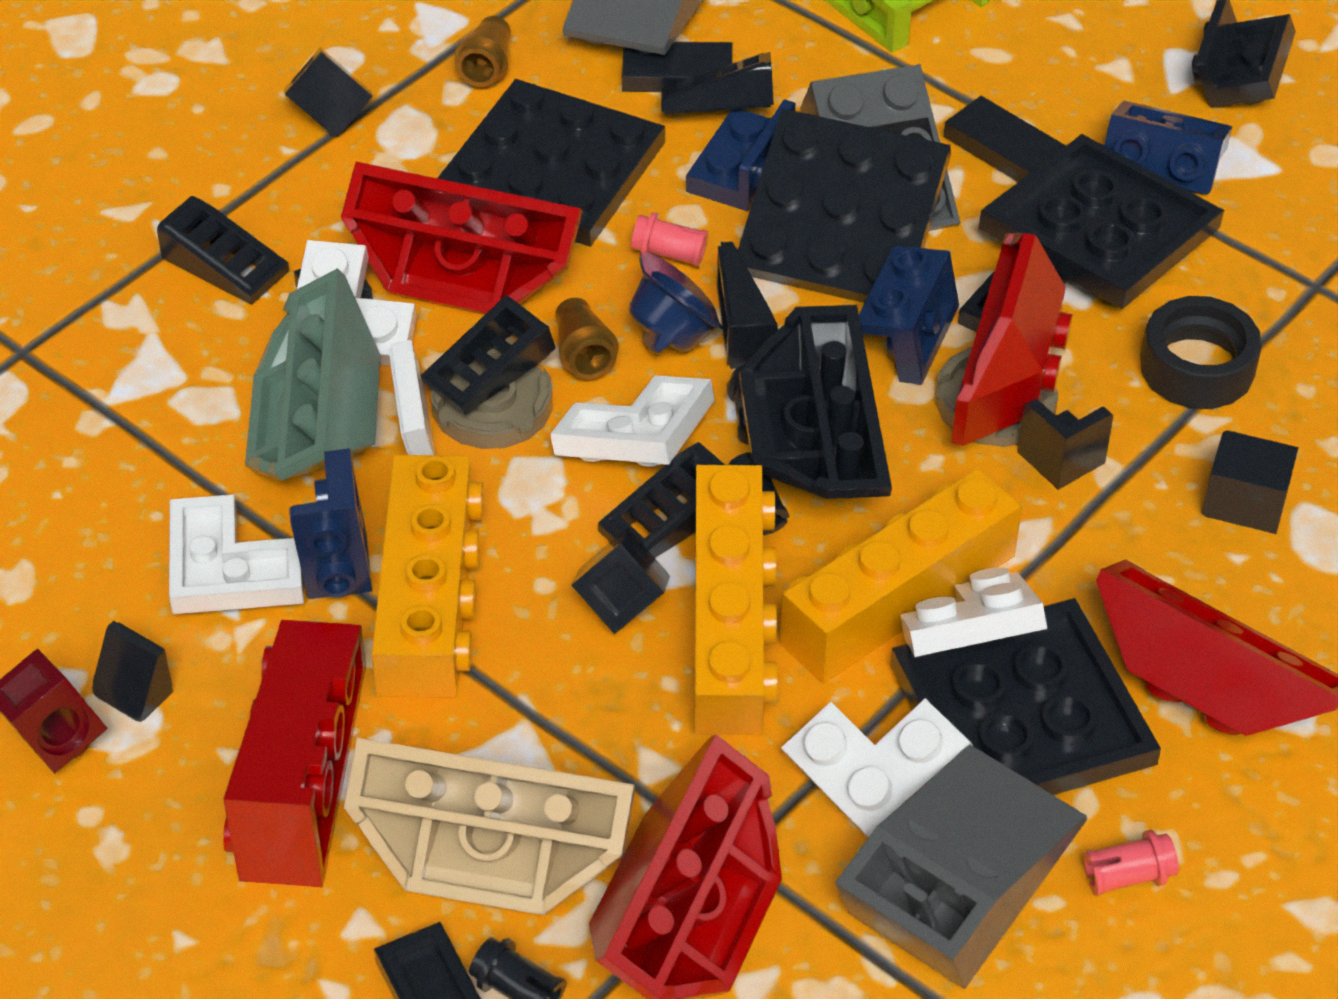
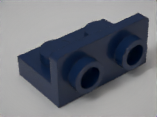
(1169, 143)
(734, 158)
(912, 307)
(333, 533)

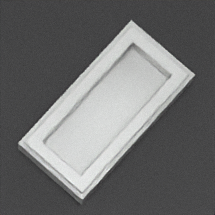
(411, 399)

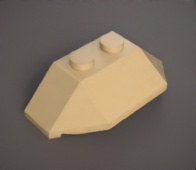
(485, 825)

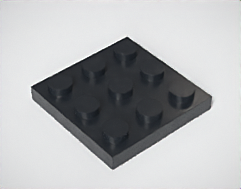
(558, 153)
(839, 203)
(1104, 219)
(1037, 702)

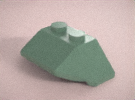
(314, 383)

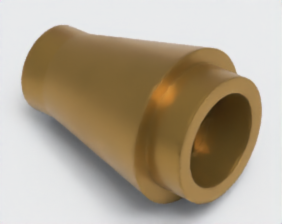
(484, 53)
(585, 342)

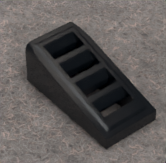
(731, 87)
(197, 224)
(742, 308)
(499, 323)
(661, 493)

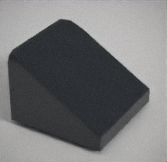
(131, 673)

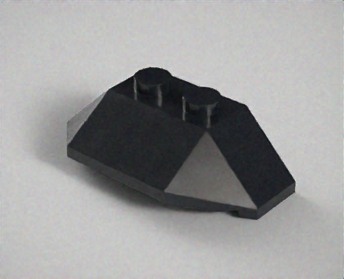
(815, 406)

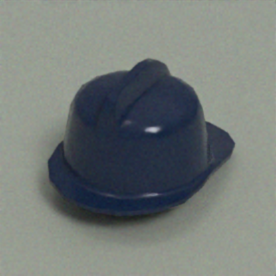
(670, 307)

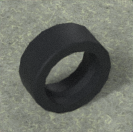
(1200, 320)

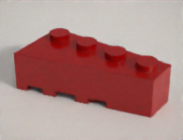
(295, 754)

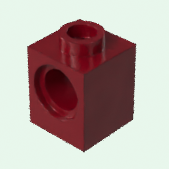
(48, 711)

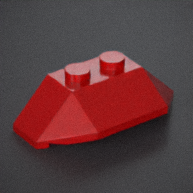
(456, 239)
(1013, 341)
(1209, 658)
(692, 881)

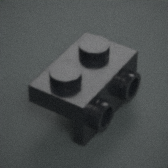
(1242, 58)

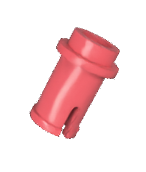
(669, 239)
(1132, 863)

